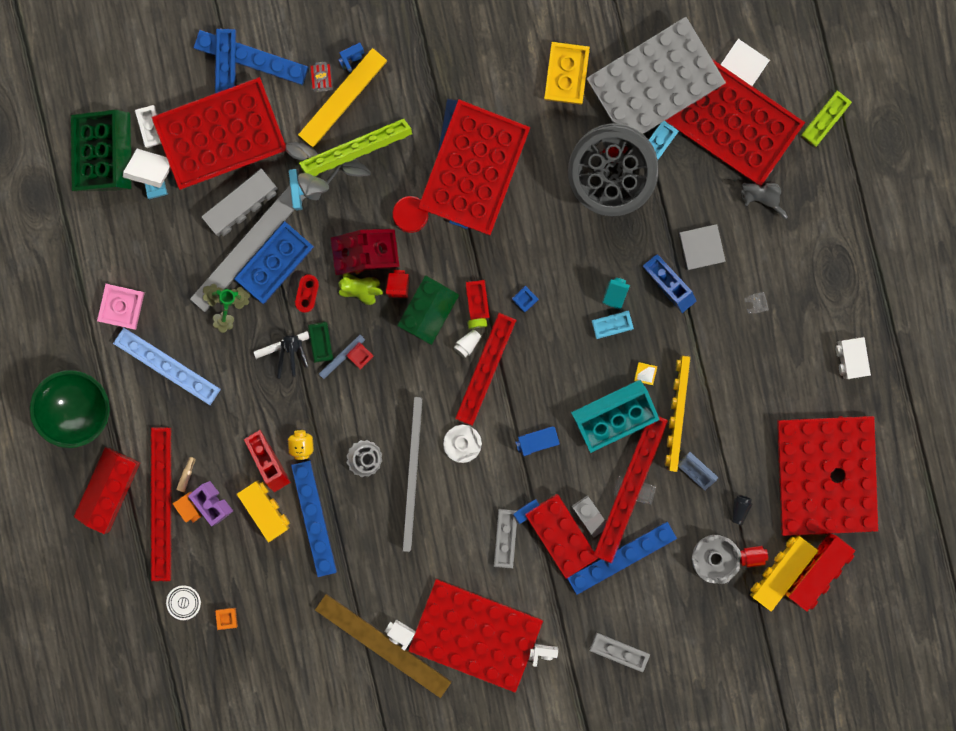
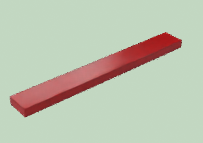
(630, 490)
(160, 504)

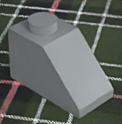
(590, 516)

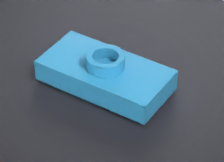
(296, 191)
(612, 324)

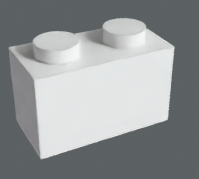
(853, 358)

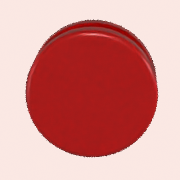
(408, 216)

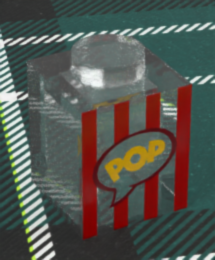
(321, 77)

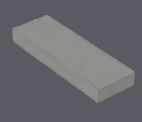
(505, 539)
(619, 652)

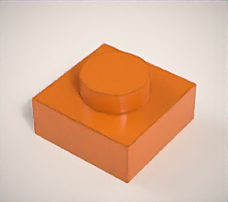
(226, 618)

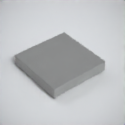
(702, 247)

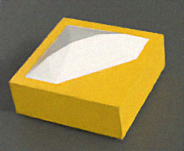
(645, 373)

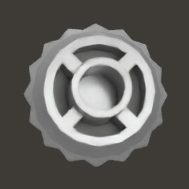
(364, 458)

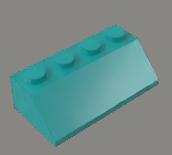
(615, 416)

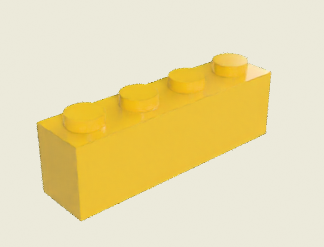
(783, 572)

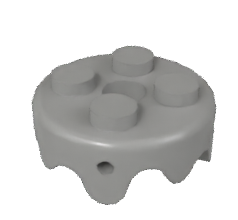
(726, 568)

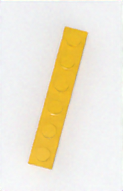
(676, 421)

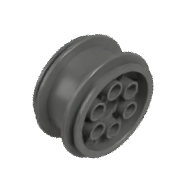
(613, 136)

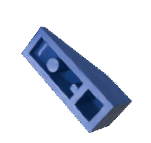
(670, 283)

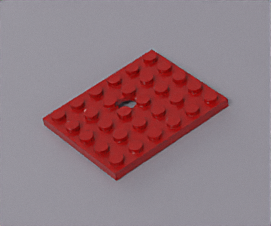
(808, 456)

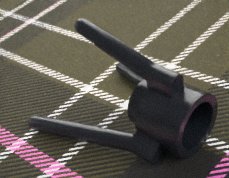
(291, 344)

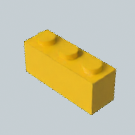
(264, 510)

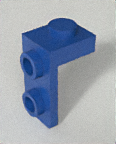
(537, 441)

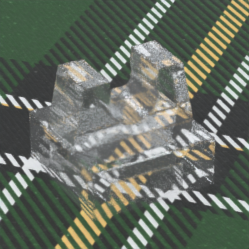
(759, 303)

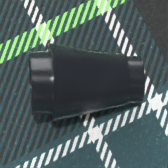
(741, 508)

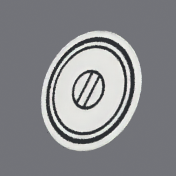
(183, 602)

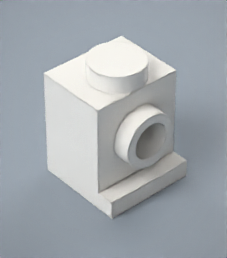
(399, 633)

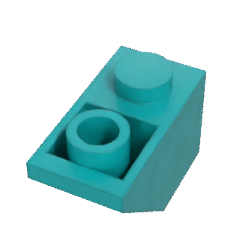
(615, 293)

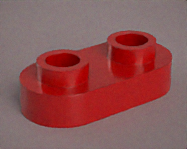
(307, 293)

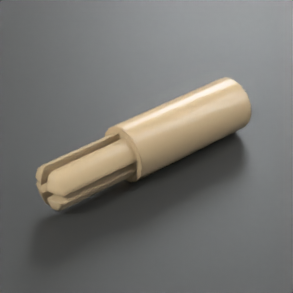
(186, 475)

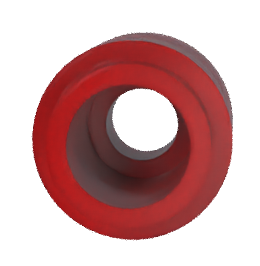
(753, 556)

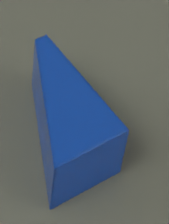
(520, 514)

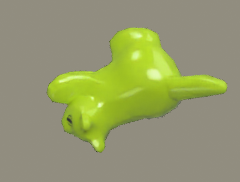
(363, 289)

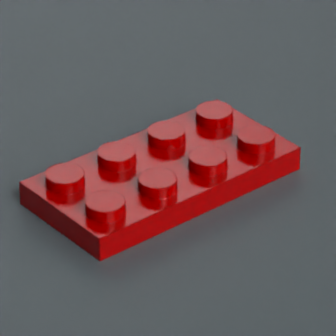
(561, 536)

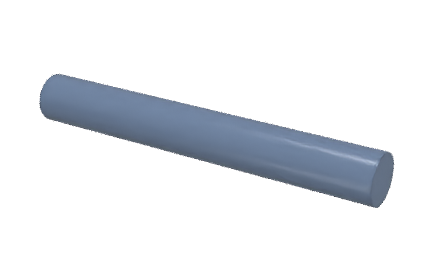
(340, 358)

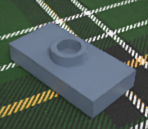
(697, 471)

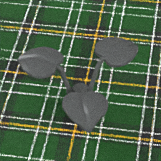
(314, 186)

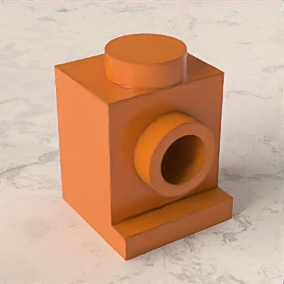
(187, 509)

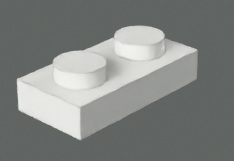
(147, 126)

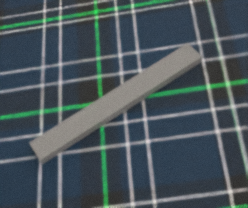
(248, 246)
(412, 477)

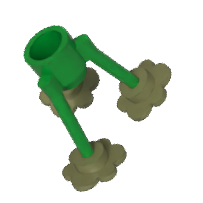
(225, 298)

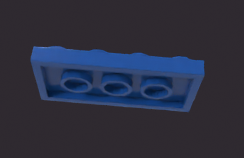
(274, 262)

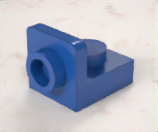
(353, 53)

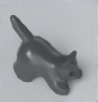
(767, 194)

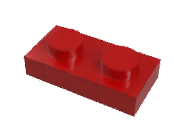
(477, 299)

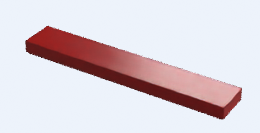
(485, 369)

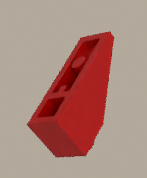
(398, 284)
(266, 461)

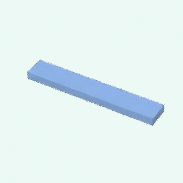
(167, 366)

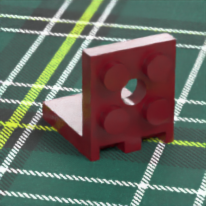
(364, 250)

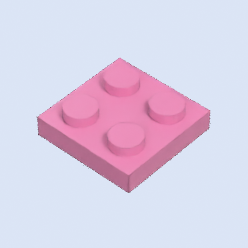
(120, 306)

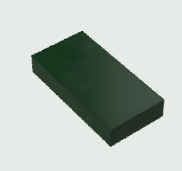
(320, 342)

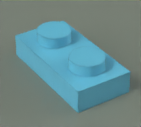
(662, 137)

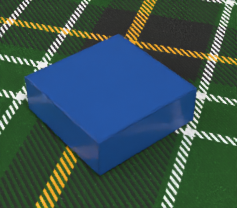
(525, 299)

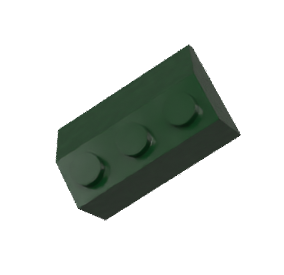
(428, 310)

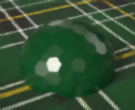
(69, 409)

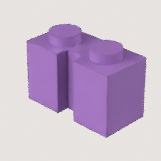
(209, 505)

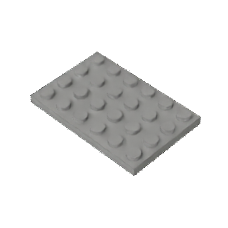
(657, 78)

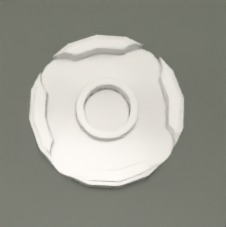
(462, 443)

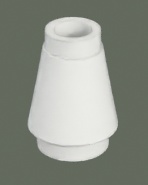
(467, 343)

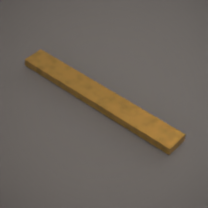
(383, 646)

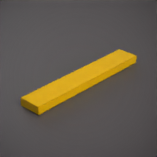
(342, 97)

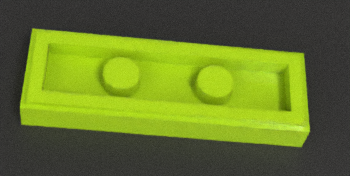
(826, 119)

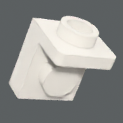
(544, 651)

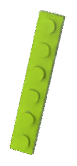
(356, 148)

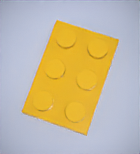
(566, 73)

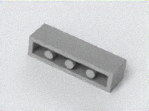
(239, 203)

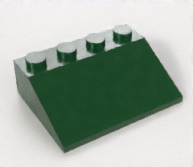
(100, 150)

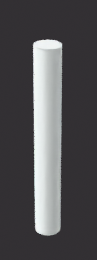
(277, 346)

